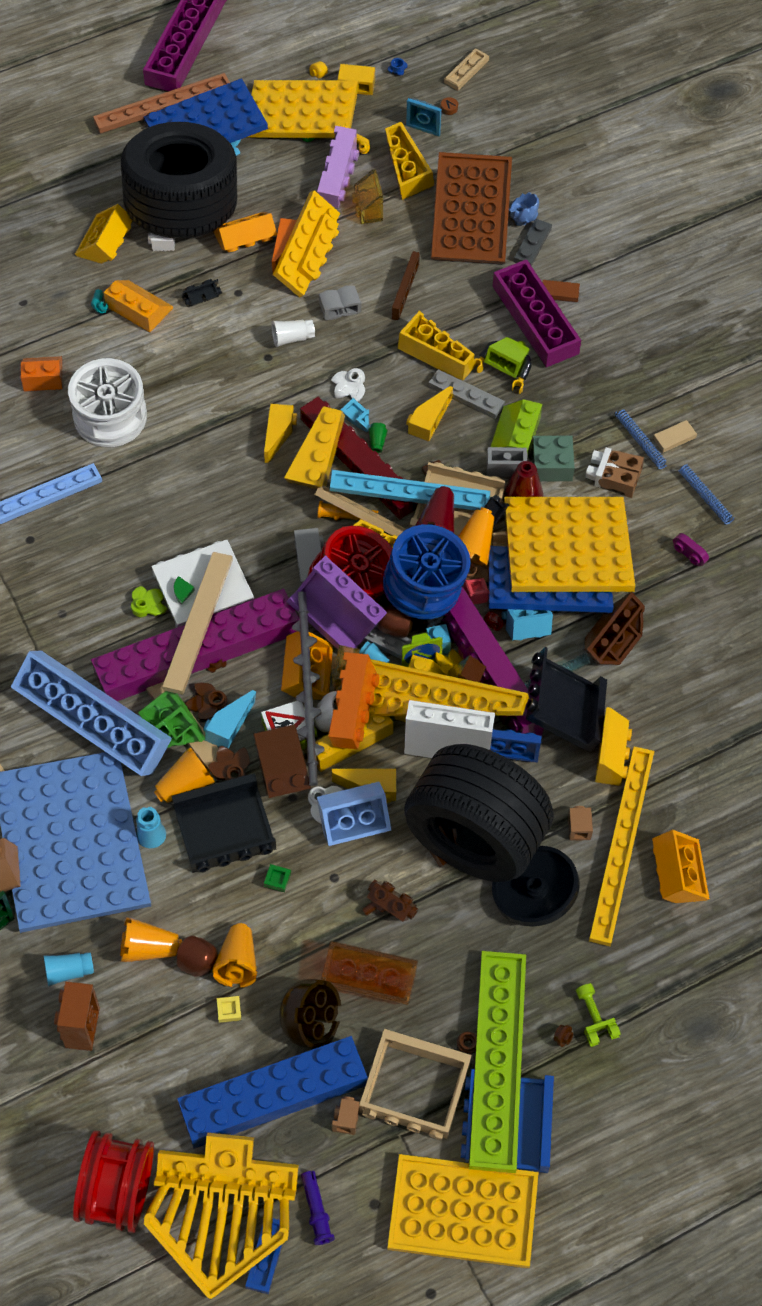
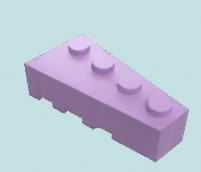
(339, 166)

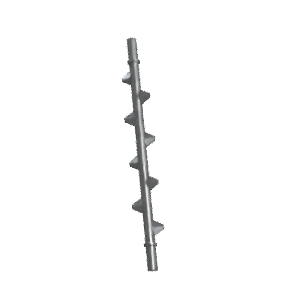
(306, 696)

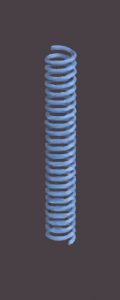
(631, 431)
(711, 499)

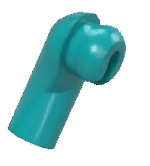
(97, 302)

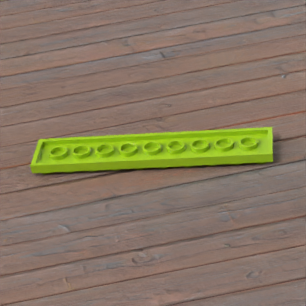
(498, 1063)

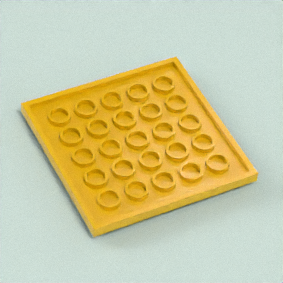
(568, 544)

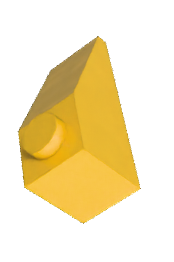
(429, 414)
(279, 428)
(358, 777)

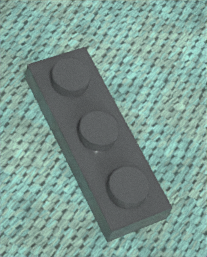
(533, 241)

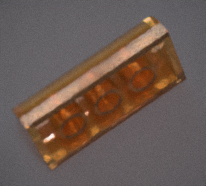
(370, 972)

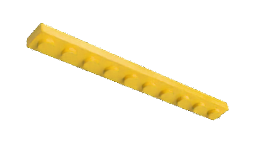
(621, 847)

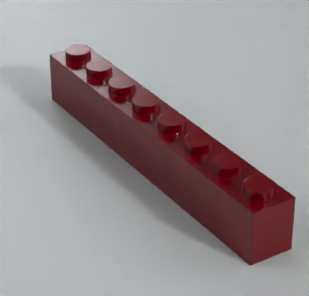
(358, 456)

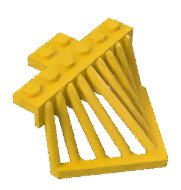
(225, 1170)

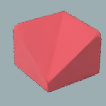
(477, 590)

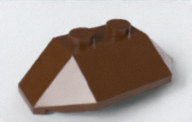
(616, 632)

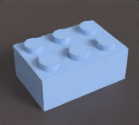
(354, 813)

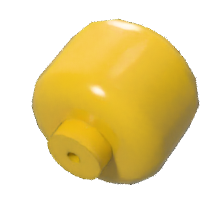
(318, 69)

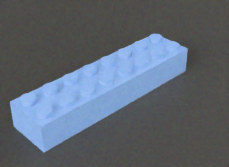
(91, 713)

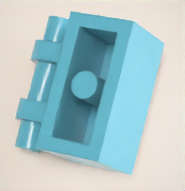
(527, 623)

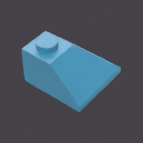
(423, 116)

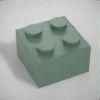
(553, 457)

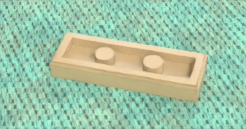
(466, 69)

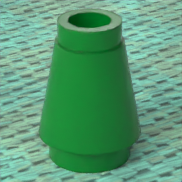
(377, 436)

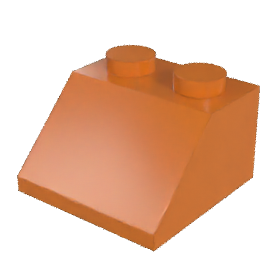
(41, 373)

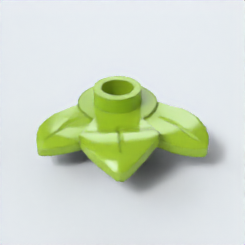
(147, 602)

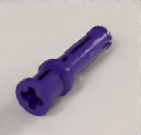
(318, 1218)

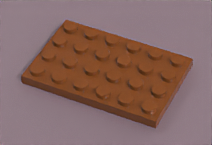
(471, 208)

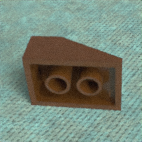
(281, 761)

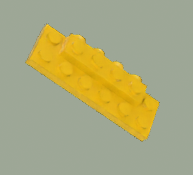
(308, 244)

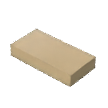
(674, 436)

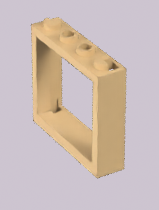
(426, 1050)

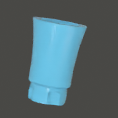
(149, 828)
(67, 967)

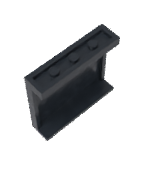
(566, 702)
(223, 823)

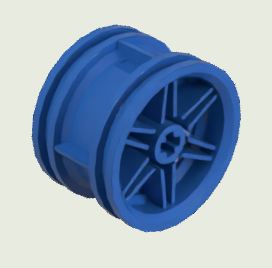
(436, 571)

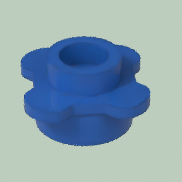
(397, 66)

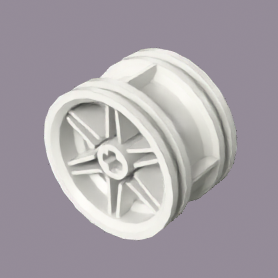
(107, 402)

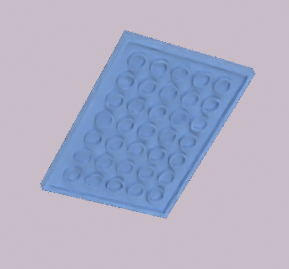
(72, 841)

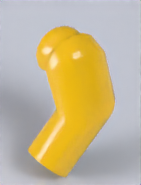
(364, 144)

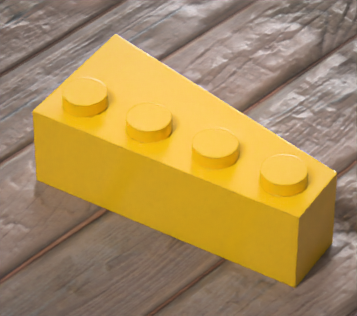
(318, 450)

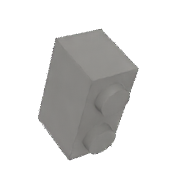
(503, 460)

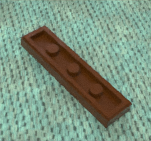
(405, 285)

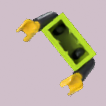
(507, 357)

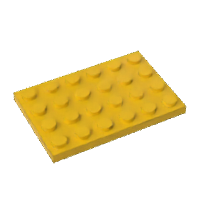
(305, 107)
(463, 1212)

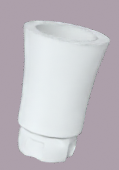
(292, 331)

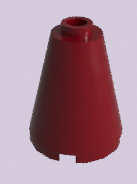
(524, 482)
(439, 509)

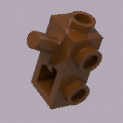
(387, 899)

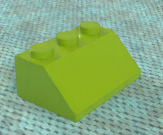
(517, 425)

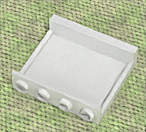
(192, 568)
(438, 726)

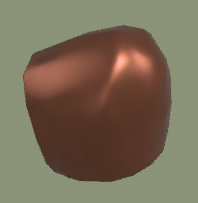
(395, 622)
(196, 956)

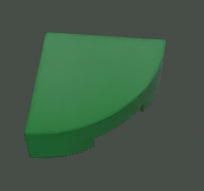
(182, 589)

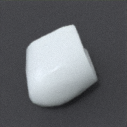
(327, 706)

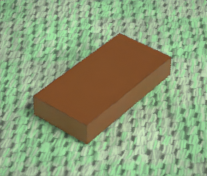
(562, 290)

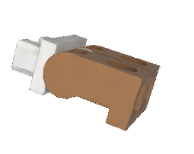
(615, 470)

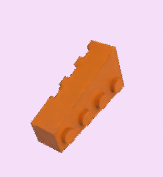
(353, 701)

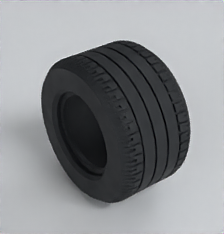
(179, 179)
(489, 801)

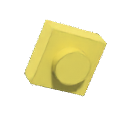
(229, 1009)

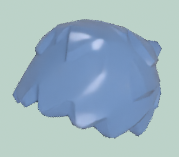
(524, 209)

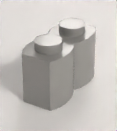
(339, 302)

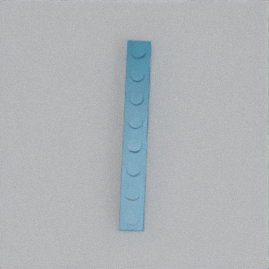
(403, 489)

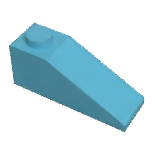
(228, 721)

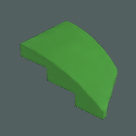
(173, 718)

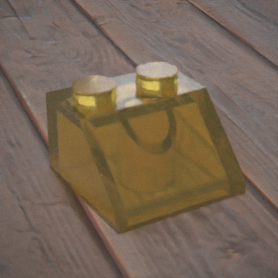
(368, 198)

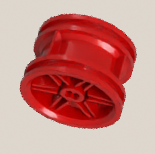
(360, 555)
(113, 1181)

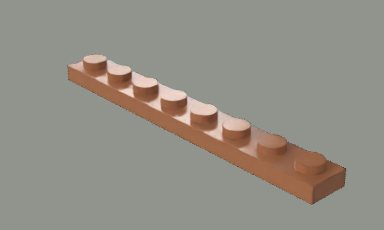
(136, 111)

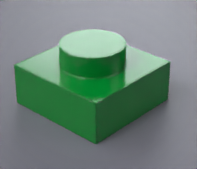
(277, 878)

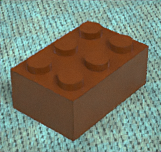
(77, 1015)

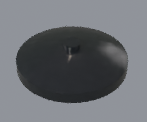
(541, 892)

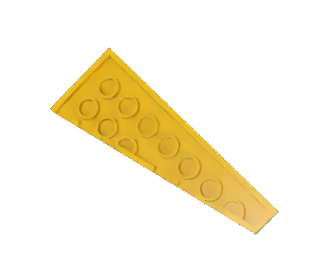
(402, 683)

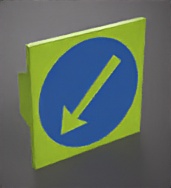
(421, 646)

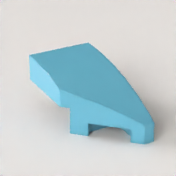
(357, 414)

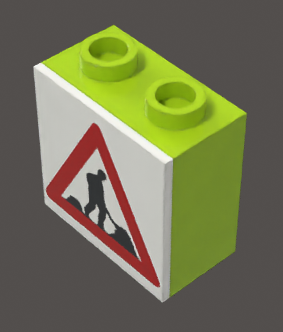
(286, 715)

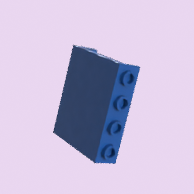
(534, 1123)

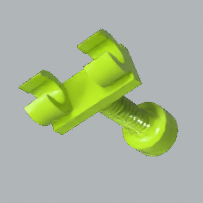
(586, 992)

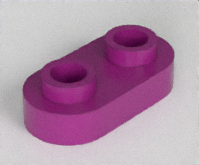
(690, 549)

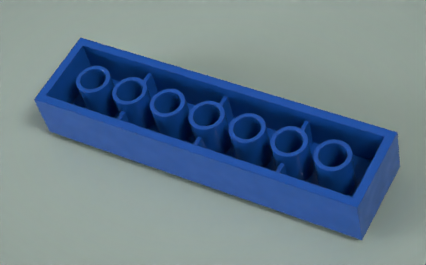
(273, 1091)

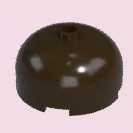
(305, 1009)

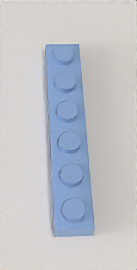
(49, 492)

